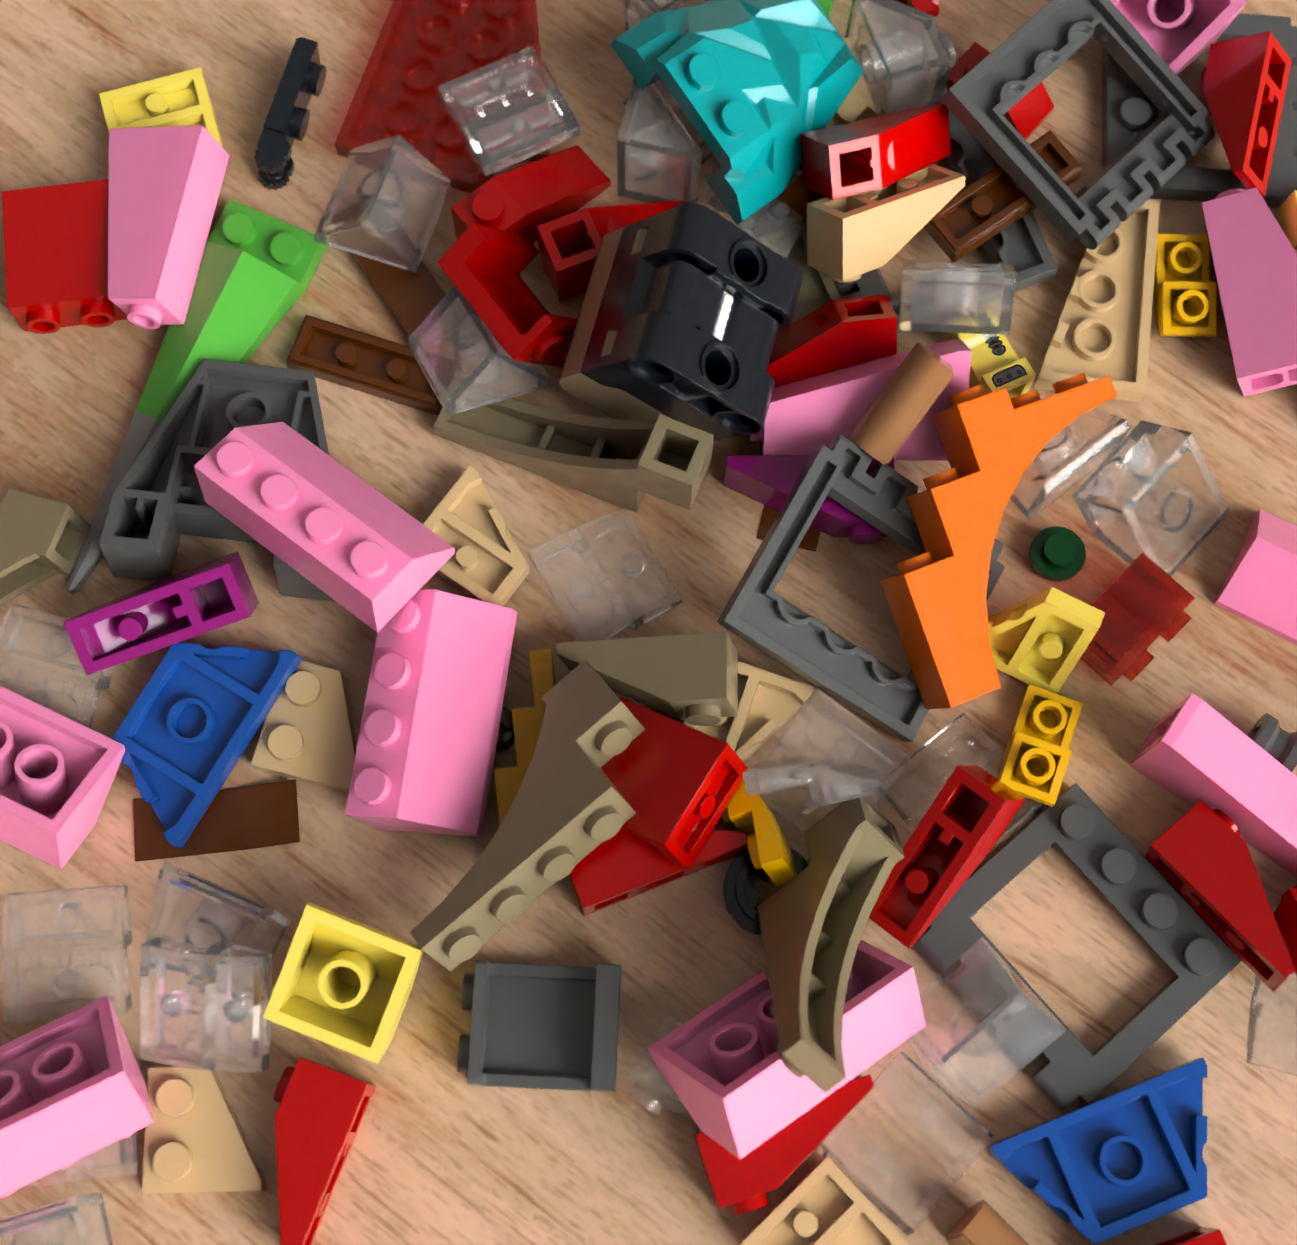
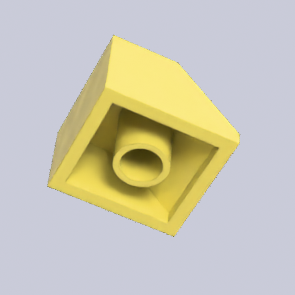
(344, 983)

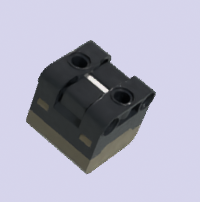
(682, 323)

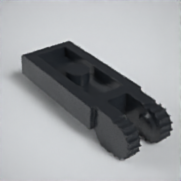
(288, 113)

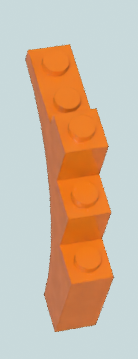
(943, 591)

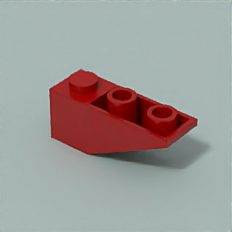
(874, 150)
(572, 241)
(834, 338)

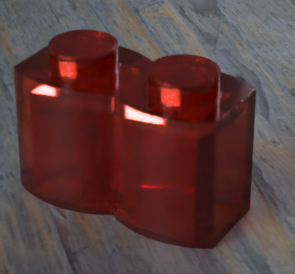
(1137, 611)

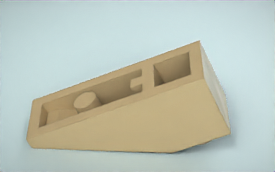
(871, 227)

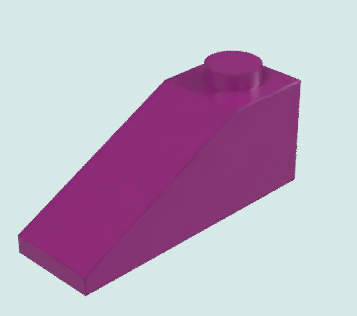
(772, 479)
(163, 613)

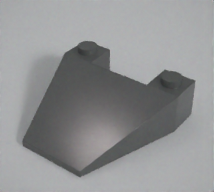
(161, 488)

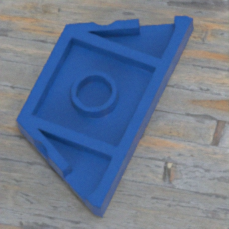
(196, 726)
(1118, 1156)

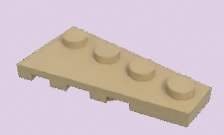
(1109, 311)

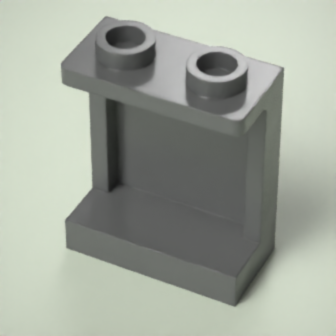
(541, 1026)

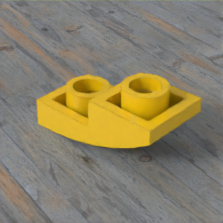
(1182, 286)
(1040, 744)
(765, 837)

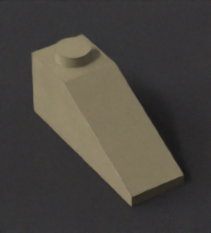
(678, 673)

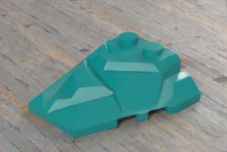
(748, 84)

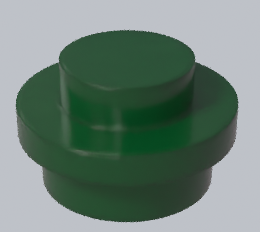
(1057, 554)

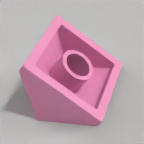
(1180, 28)
(1264, 577)

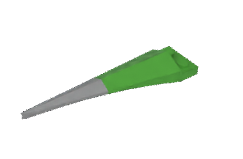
(243, 289)

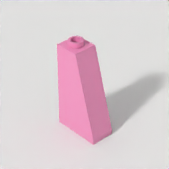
(159, 218)
(1256, 288)
(831, 404)
(1211, 760)

